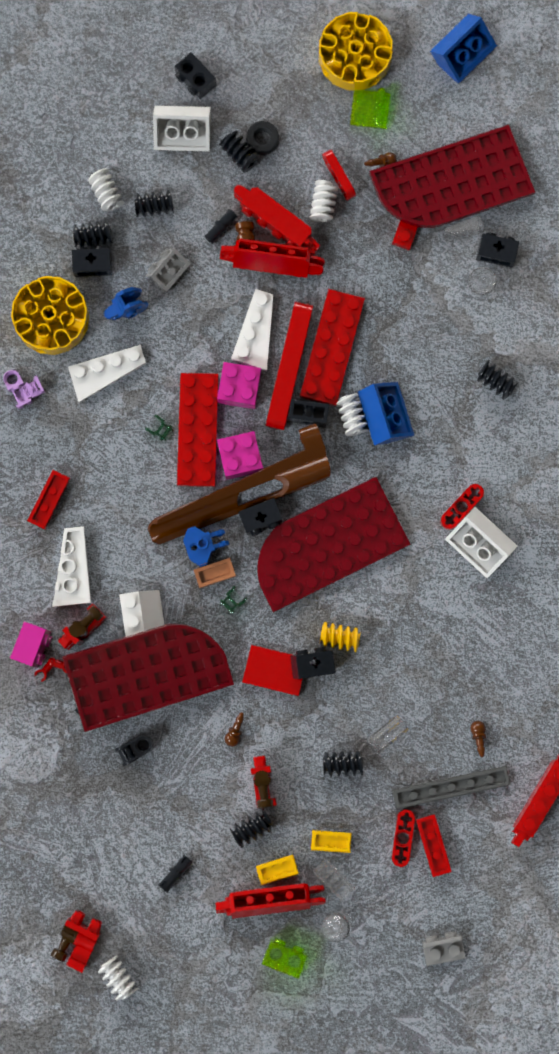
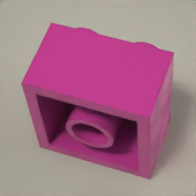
(239, 385)
(240, 455)
(31, 645)

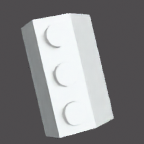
(182, 128)
(481, 542)
(141, 611)

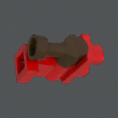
(82, 629)
(261, 782)
(80, 935)

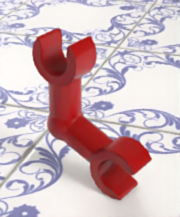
(52, 662)

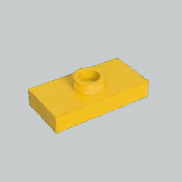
(331, 841)
(277, 869)

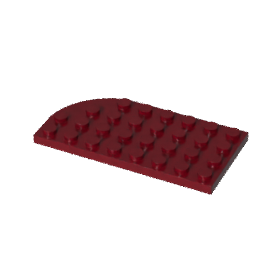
(454, 180)
(328, 544)
(144, 673)

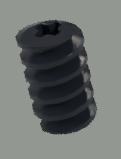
(239, 152)
(153, 203)
(92, 234)
(496, 380)
(342, 763)
(251, 829)

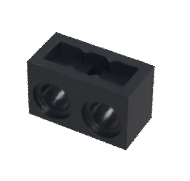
(198, 73)

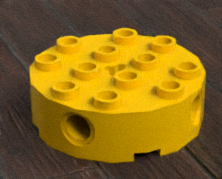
(371, 49)
(42, 299)

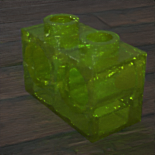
(282, 963)

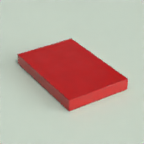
(271, 671)

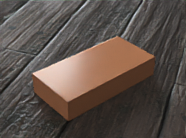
(214, 573)

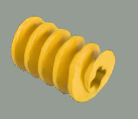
(339, 636)

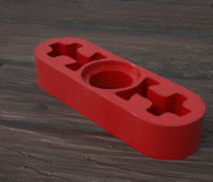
(339, 175)
(456, 520)
(410, 833)

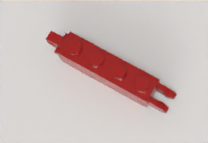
(275, 218)
(273, 258)
(537, 804)
(270, 900)

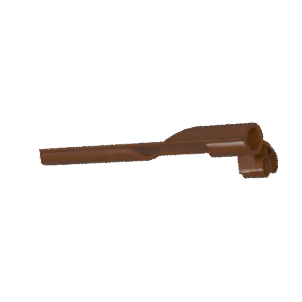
(294, 472)

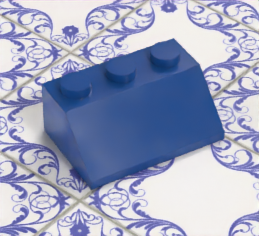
(464, 47)
(385, 413)

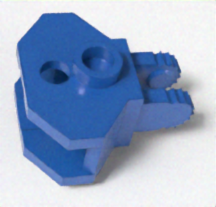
(126, 305)
(204, 544)

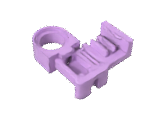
(25, 390)

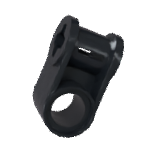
(133, 750)

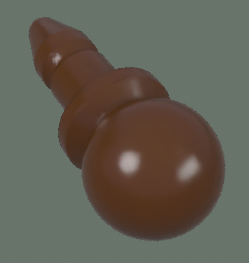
(383, 160)
(478, 729)
(232, 738)

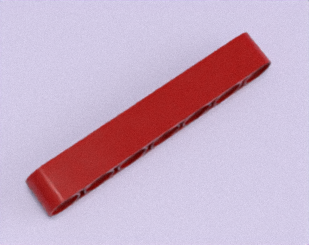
(289, 366)

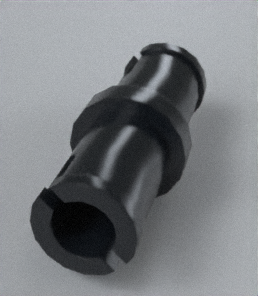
(220, 226)
(175, 873)

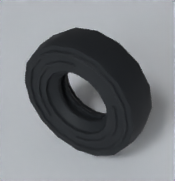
(262, 126)

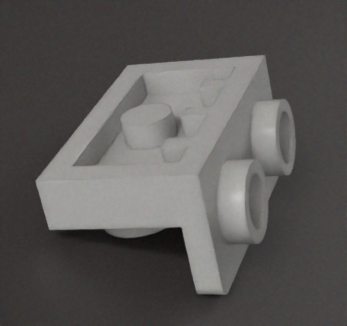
(168, 268)
(443, 949)

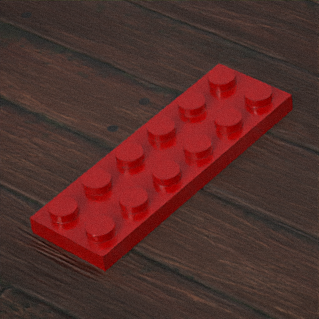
(332, 347)
(197, 430)

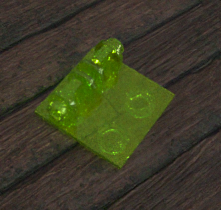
(370, 108)

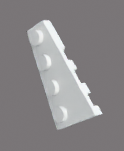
(254, 338)
(100, 372)
(73, 574)

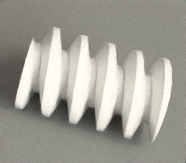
(103, 190)
(323, 201)
(351, 416)
(117, 979)

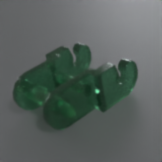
(162, 437)
(223, 602)

